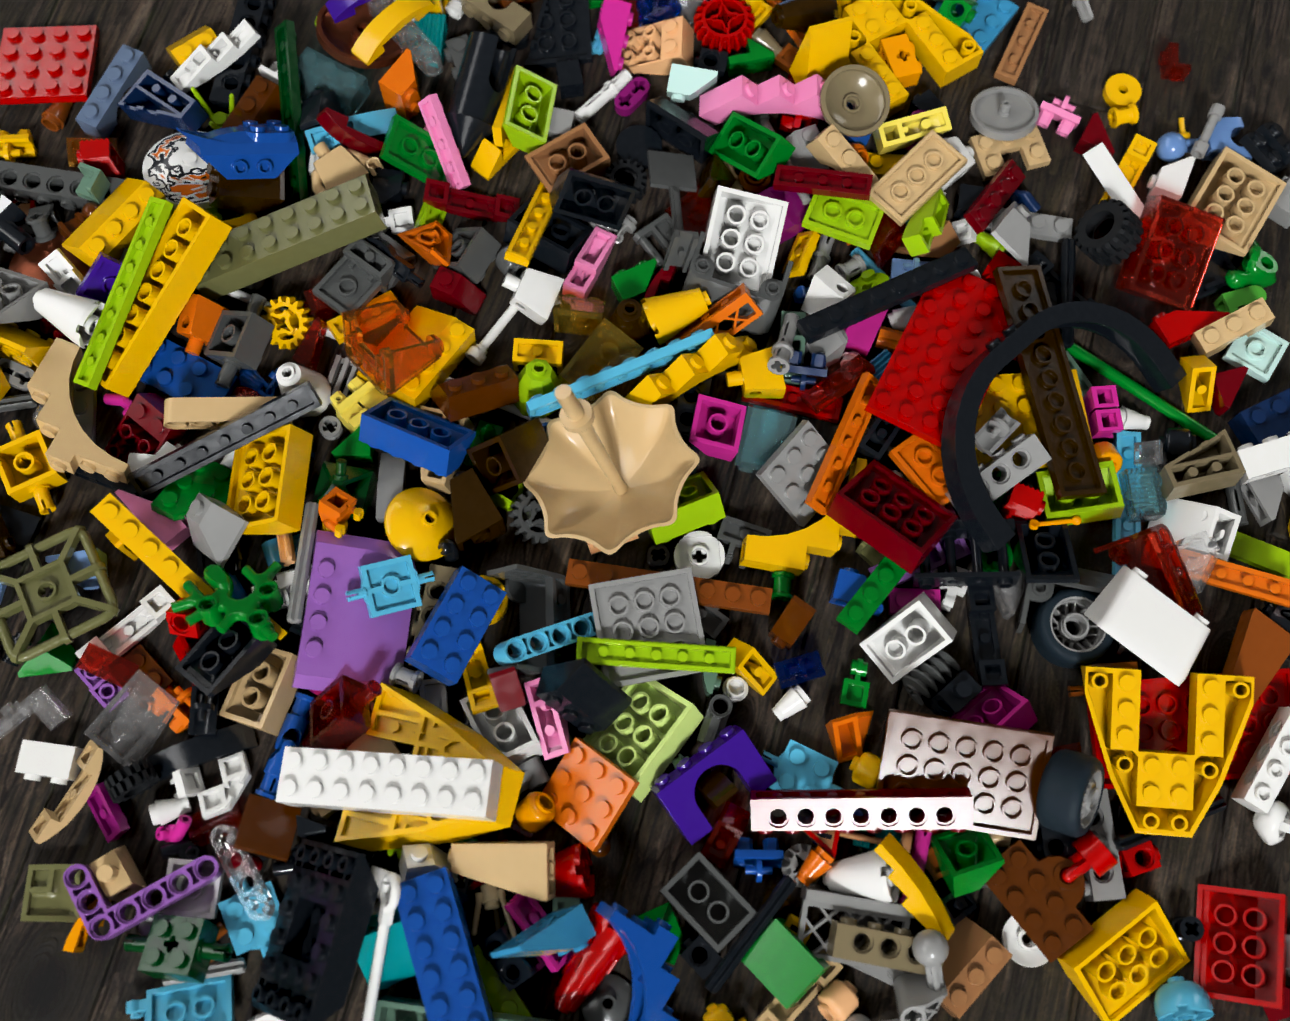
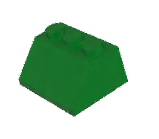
(751, 147)

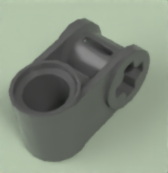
(44, 222)

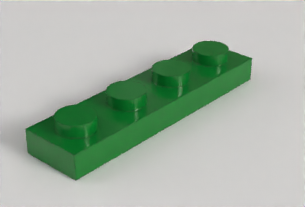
(871, 595)

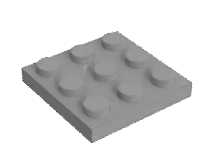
(793, 470)

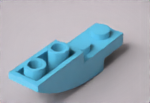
(370, 123)

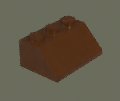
(258, 103)
(477, 393)

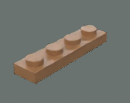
(1021, 43)

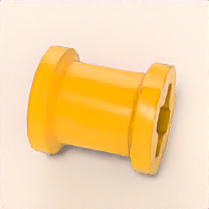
(1123, 115)

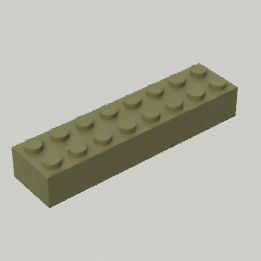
(294, 236)

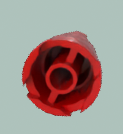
(589, 966)

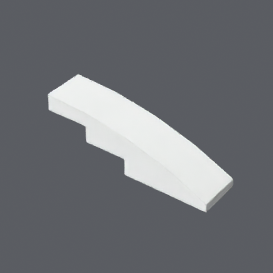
(210, 61)
(62, 272)

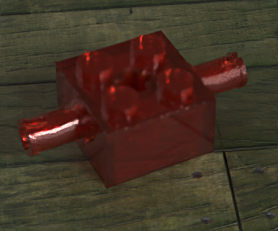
(341, 713)

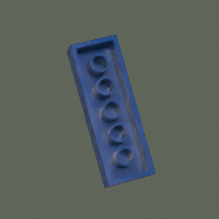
(442, 949)

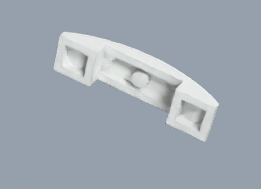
(135, 625)

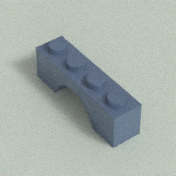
(99, 112)

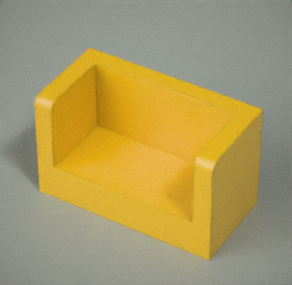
(529, 349)

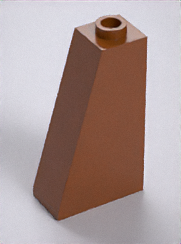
(1257, 649)

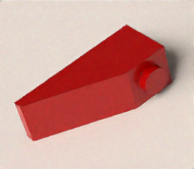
(1181, 324)

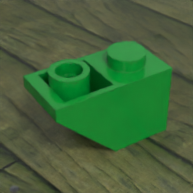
(634, 281)

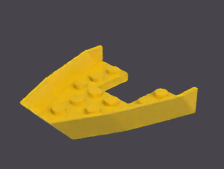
(417, 722)

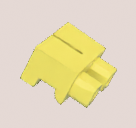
(350, 408)

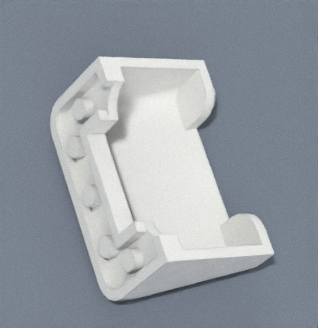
(1149, 624)

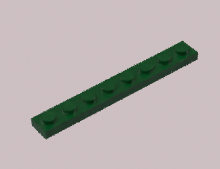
(291, 107)

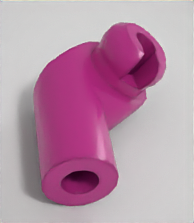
(117, 400)
(174, 832)

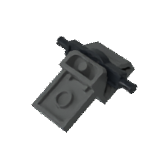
(364, 270)

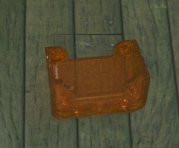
(385, 346)

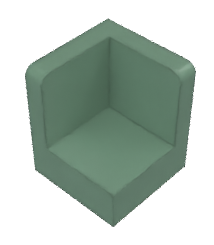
(93, 184)

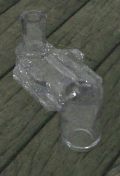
(42, 703)

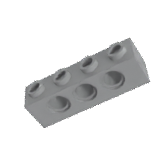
(1032, 457)
(1111, 884)

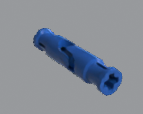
(298, 721)

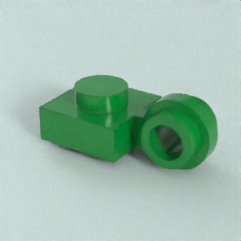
(853, 691)

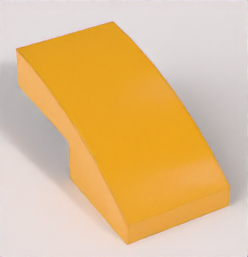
(78, 935)

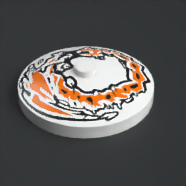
(177, 171)

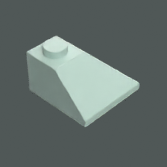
(689, 82)

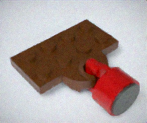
(1046, 890)

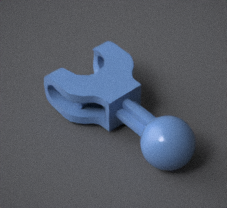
(1173, 145)

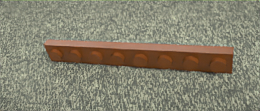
(708, 591)

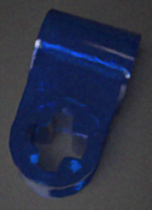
(657, 10)

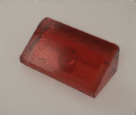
(200, 829)

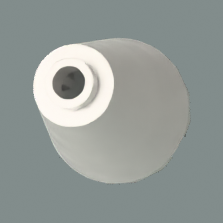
(69, 313)
(292, 375)
(862, 876)

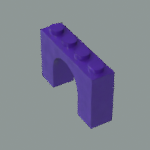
(677, 788)

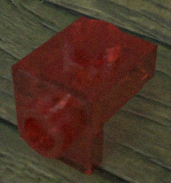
(1170, 67)

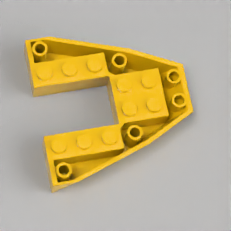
(938, 43)
(1161, 788)

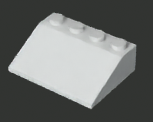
(743, 236)

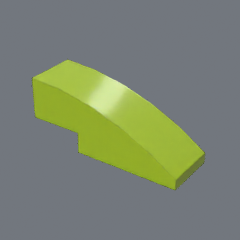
(926, 224)

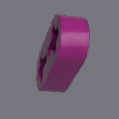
(628, 93)

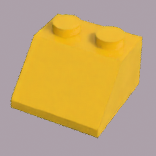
(185, 47)

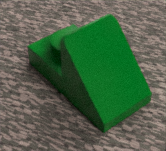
(755, 60)

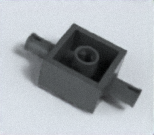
(239, 340)

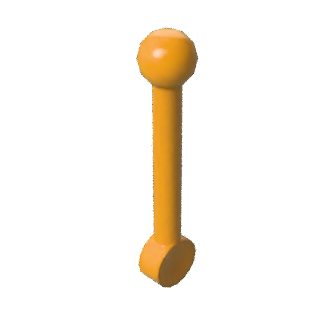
(1035, 524)

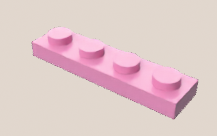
(444, 142)

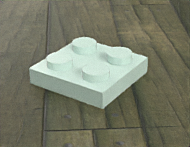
(1257, 352)

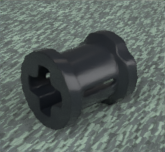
(1195, 930)

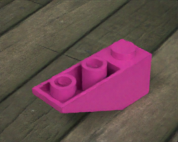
(612, 26)

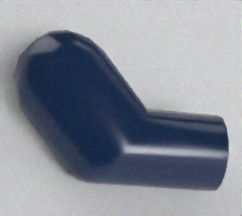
(1026, 198)

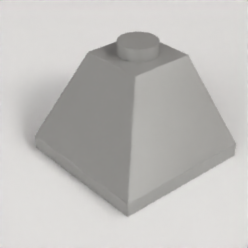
(802, 156)
(1013, 231)
(214, 528)

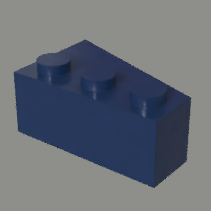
(162, 104)

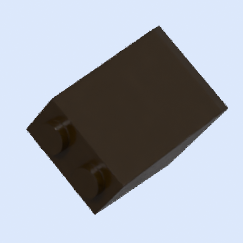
(245, 195)
(508, 456)
(474, 513)

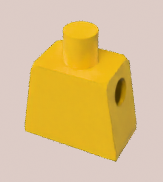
(756, 378)

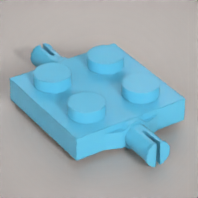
(390, 586)
(801, 769)
(242, 930)

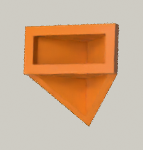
(849, 734)

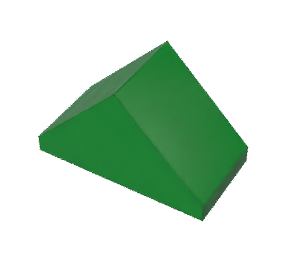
(354, 450)

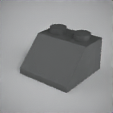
(472, 252)

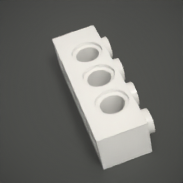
(1267, 767)

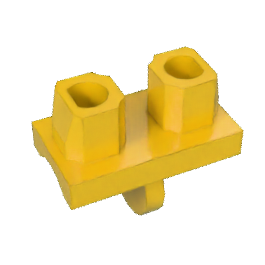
(17, 145)

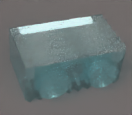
(1142, 494)

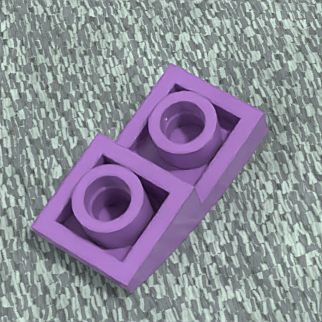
(99, 688)

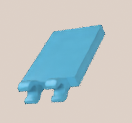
(187, 1002)

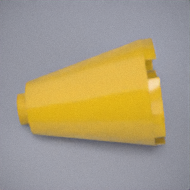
(674, 311)

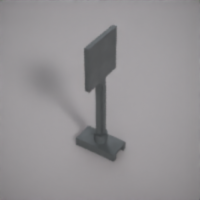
(675, 173)

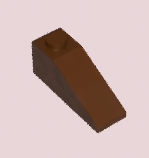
(791, 623)

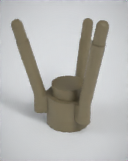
(492, 899)

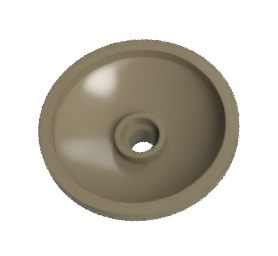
(864, 91)

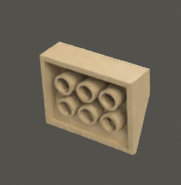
(1240, 195)

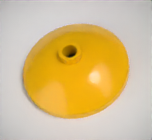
(408, 527)

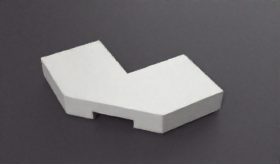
(223, 797)

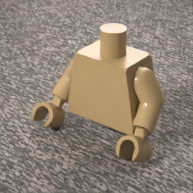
(339, 166)

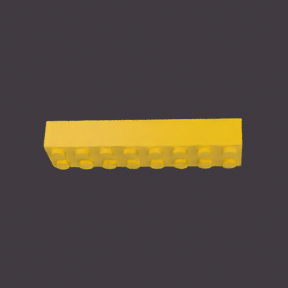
(175, 270)

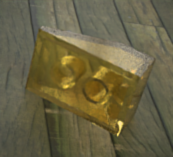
(603, 348)

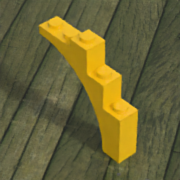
(690, 369)
(789, 550)

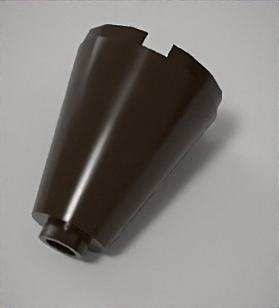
(800, 14)
(633, 322)

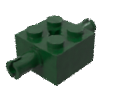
(178, 948)

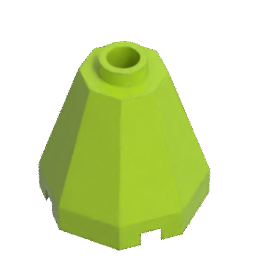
(535, 379)

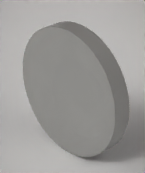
(1004, 113)

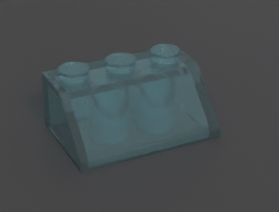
(325, 73)

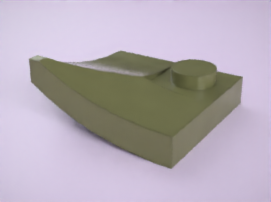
(47, 896)

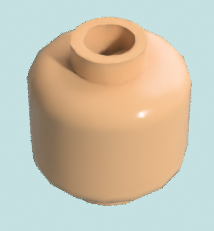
(838, 1000)

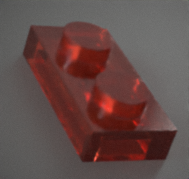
(107, 665)

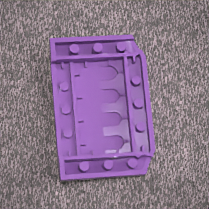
(339, 633)

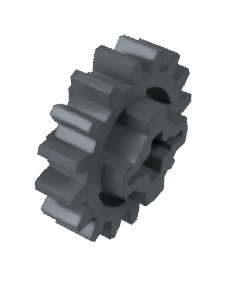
(524, 511)

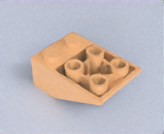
(657, 46)

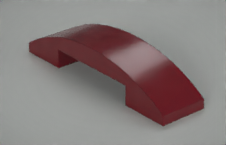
(336, 126)
(469, 204)

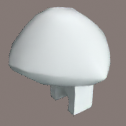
(1274, 825)

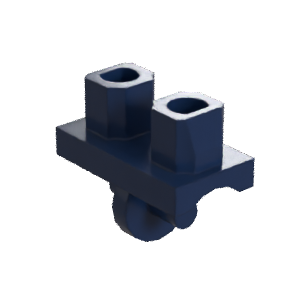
(816, 368)

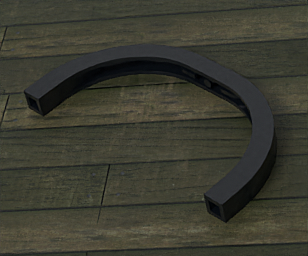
(959, 422)

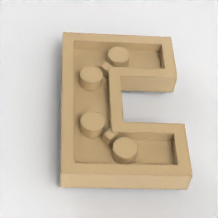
(989, 152)

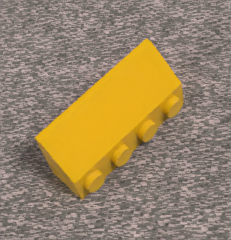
(112, 223)

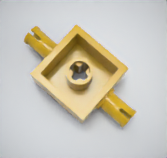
(26, 468)

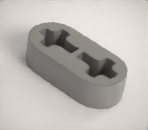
(18, 371)

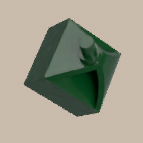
(352, 480)

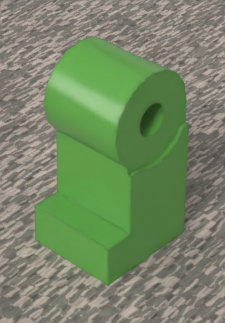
(1238, 298)

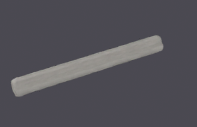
(303, 563)

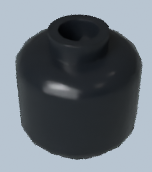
(1177, 441)

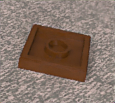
(267, 828)

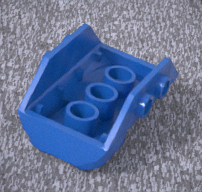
(246, 150)

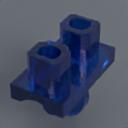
(799, 669)

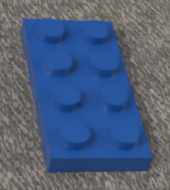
(183, 374)

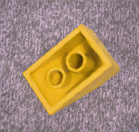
(823, 49)

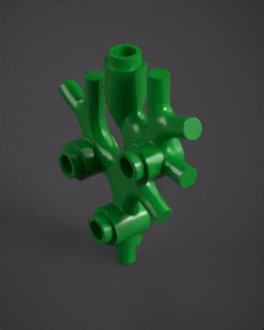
(212, 607)

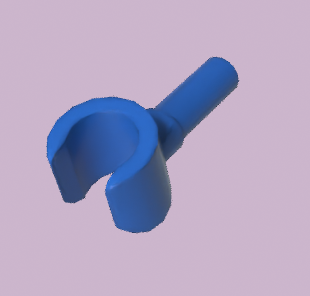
(800, 294)

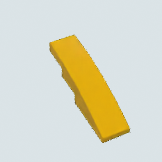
(921, 896)

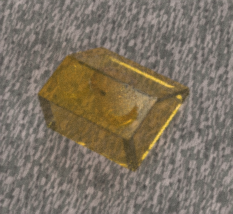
(577, 314)

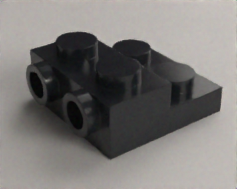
(1268, 147)

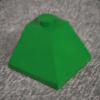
(966, 859)

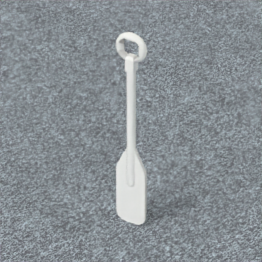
(389, 903)

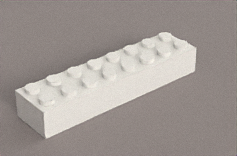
(390, 783)

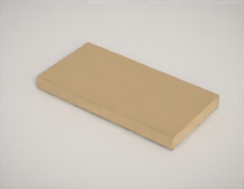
(916, 177)

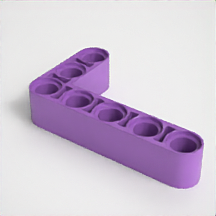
(141, 900)

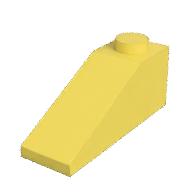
(910, 129)

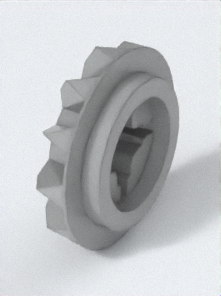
(790, 861)

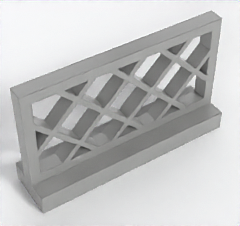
(848, 904)

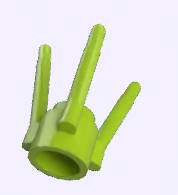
(218, 118)

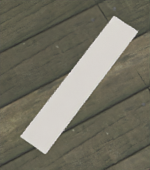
(1113, 178)

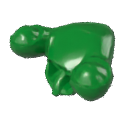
(1258, 269)

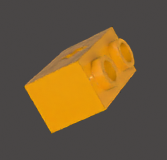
(901, 59)

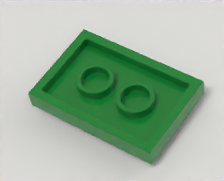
(411, 150)

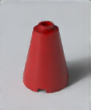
(573, 873)

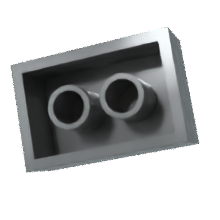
(708, 902)

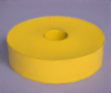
(1125, 83)

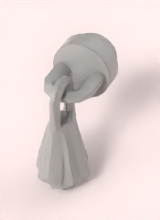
(629, 225)

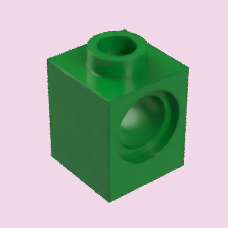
(948, 10)

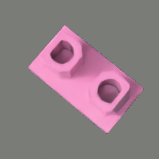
(1059, 112)

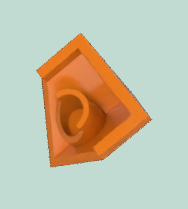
(431, 242)

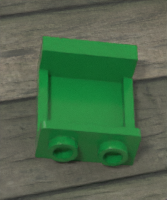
(784, 963)

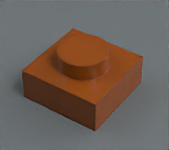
(786, 57)

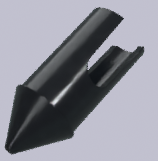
(478, 90)

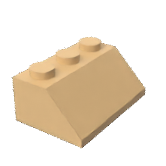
(264, 694)

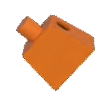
(198, 322)

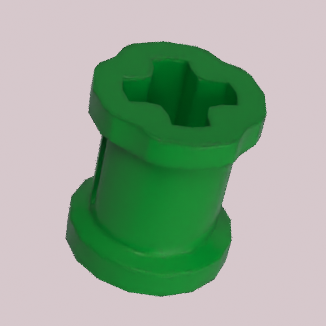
(782, 585)

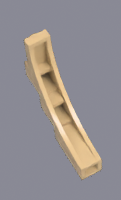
(71, 446)

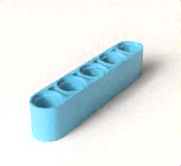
(544, 639)

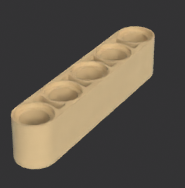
(207, 411)

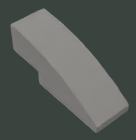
(391, 481)

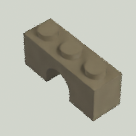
(509, 23)

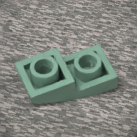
(710, 681)

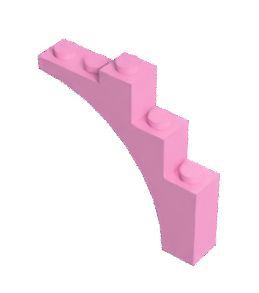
(768, 97)

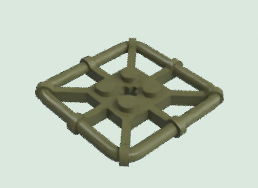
(64, 596)

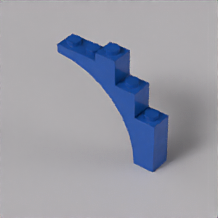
(647, 949)

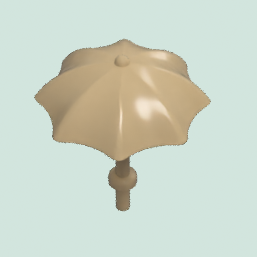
(609, 469)

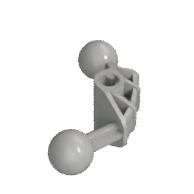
(918, 994)

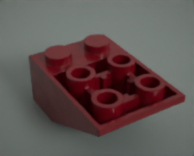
(142, 429)

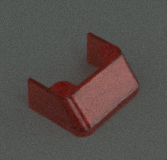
(1158, 557)

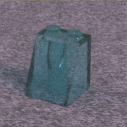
(762, 435)

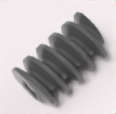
(928, 675)

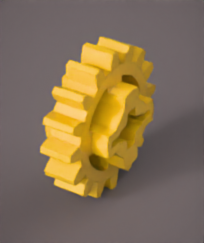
(287, 322)

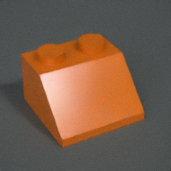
(401, 87)

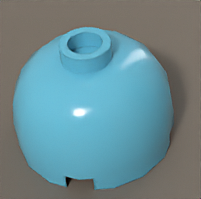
(1182, 1001)

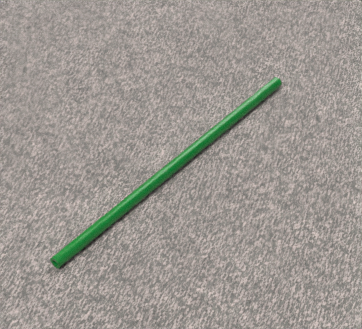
(1140, 392)

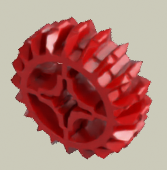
(717, 21)

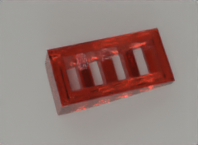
(311, 345)

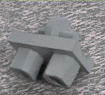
(995, 432)

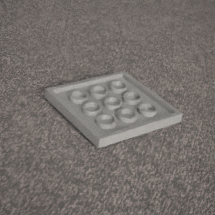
(647, 609)

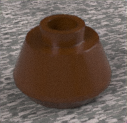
(753, 185)

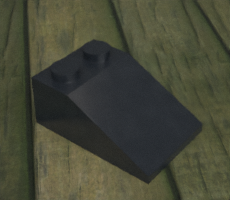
(1044, 553)
(223, 658)

